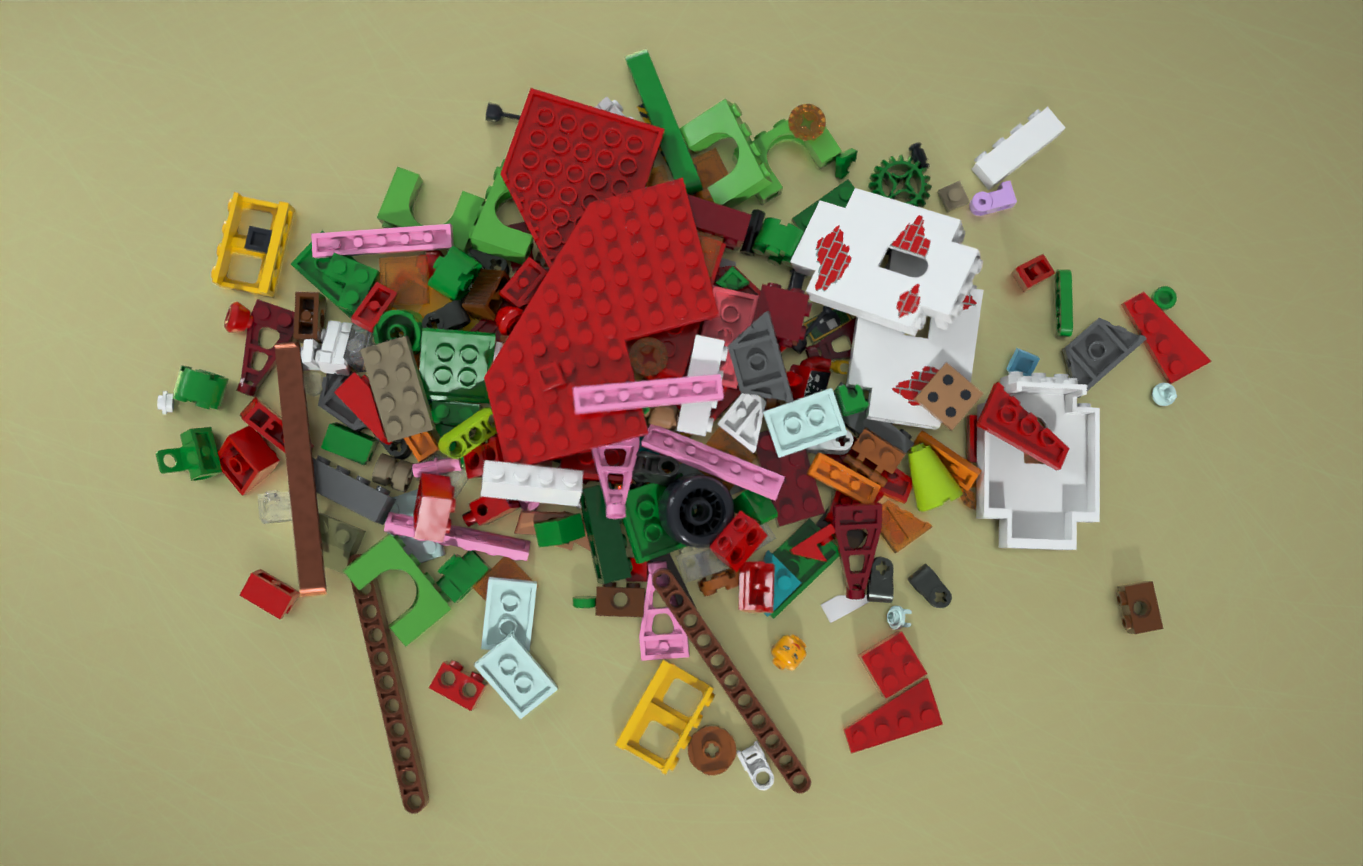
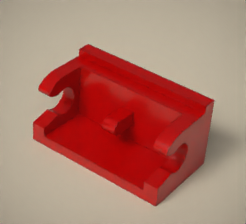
(756, 587)
(269, 593)

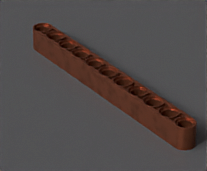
(300, 470)
(734, 691)
(385, 694)

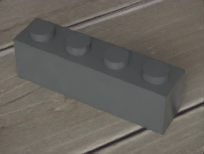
(856, 424)
(352, 492)

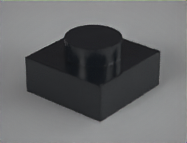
(258, 240)

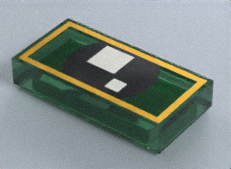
(827, 325)

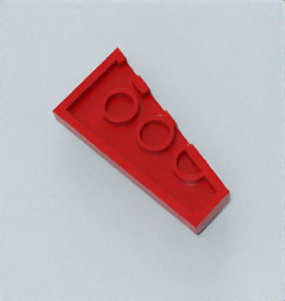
(1166, 342)
(1014, 425)
(898, 484)
(902, 716)

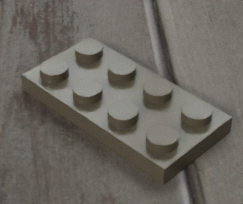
(397, 388)

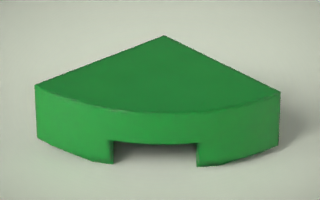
(844, 161)
(733, 280)

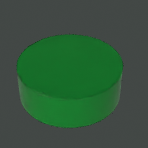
(1164, 297)
(584, 601)

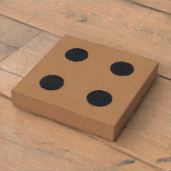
(948, 396)

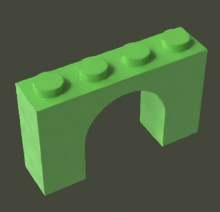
(822, 150)
(749, 173)
(400, 200)
(492, 235)
(428, 603)

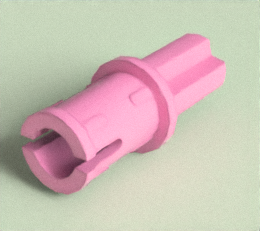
(437, 466)

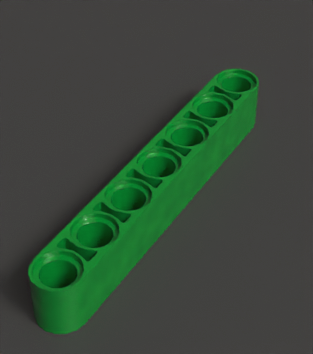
(661, 115)

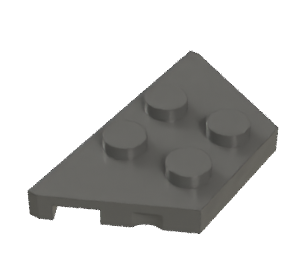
(1099, 351)
(760, 362)
(334, 405)

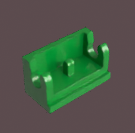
(850, 403)
(349, 444)

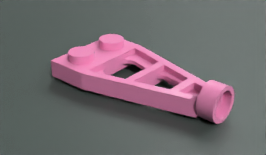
(631, 446)
(663, 645)

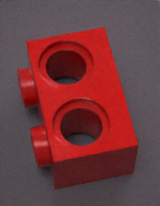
(476, 458)
(738, 541)
(456, 691)

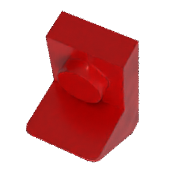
(1033, 272)
(375, 304)
(809, 548)

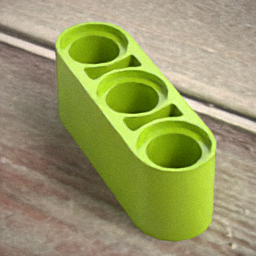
(460, 434)

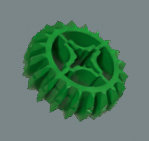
(892, 180)

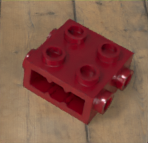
(786, 311)

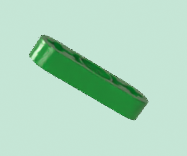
(1063, 303)

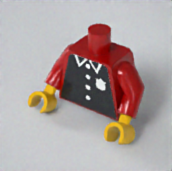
(812, 375)

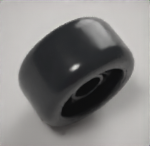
(713, 512)

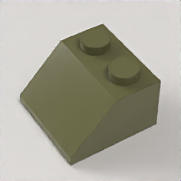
(338, 542)

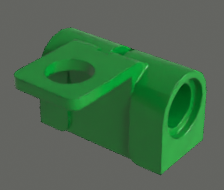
(196, 455)
(461, 574)

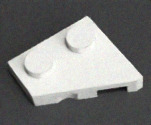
(744, 420)

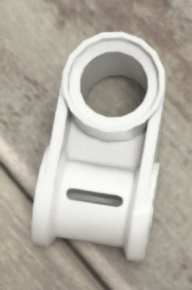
(833, 446)
(756, 764)

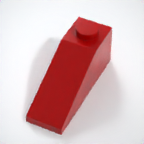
(359, 397)
(265, 422)

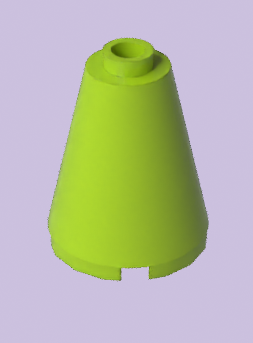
(930, 479)

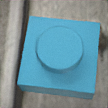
(1023, 362)

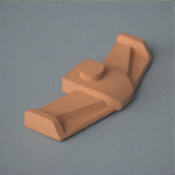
(528, 518)

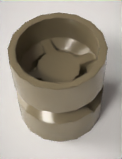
(392, 472)

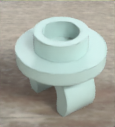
(1164, 394)
(896, 617)

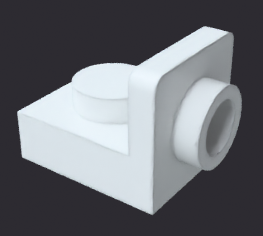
(308, 354)

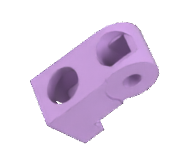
(986, 203)

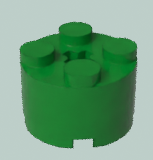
(777, 241)
(454, 274)
(396, 321)
(200, 387)

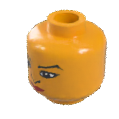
(788, 652)

